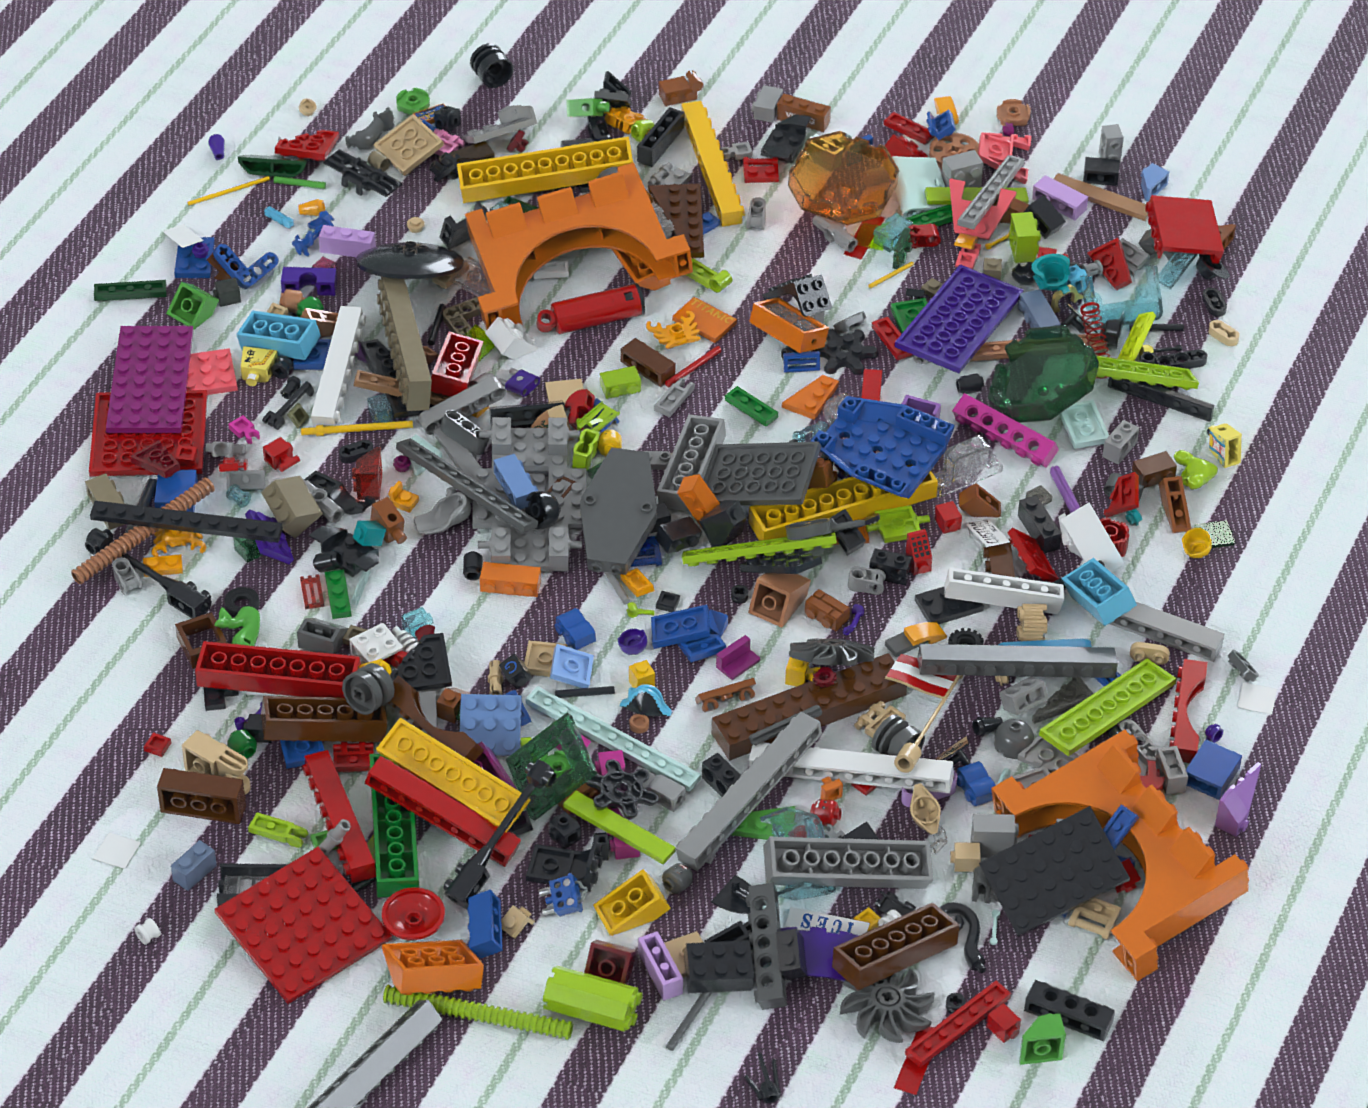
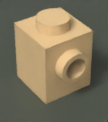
(965, 856)

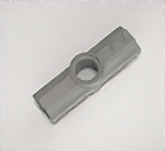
(835, 232)
(328, 507)

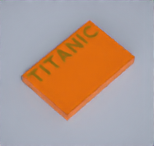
(710, 320)

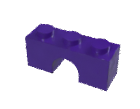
(298, 277)

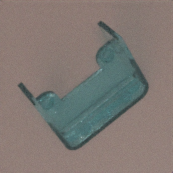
(1146, 299)
(798, 823)

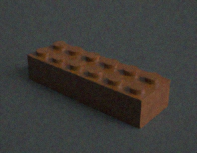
(319, 720)
(895, 946)

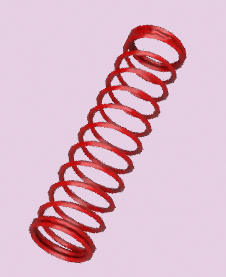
(1097, 328)

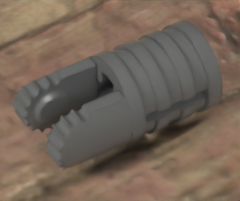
(980, 886)

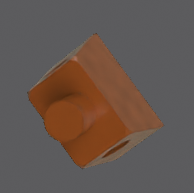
(389, 517)

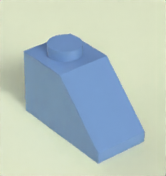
(1153, 180)

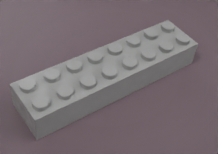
(848, 862)

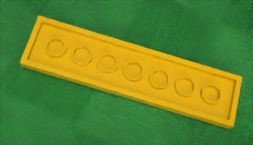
(449, 772)

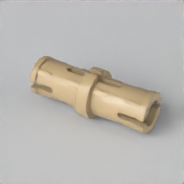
(495, 678)

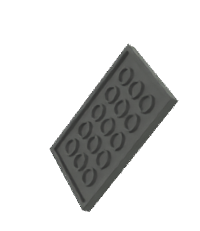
(762, 472)

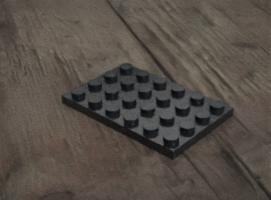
(1054, 871)

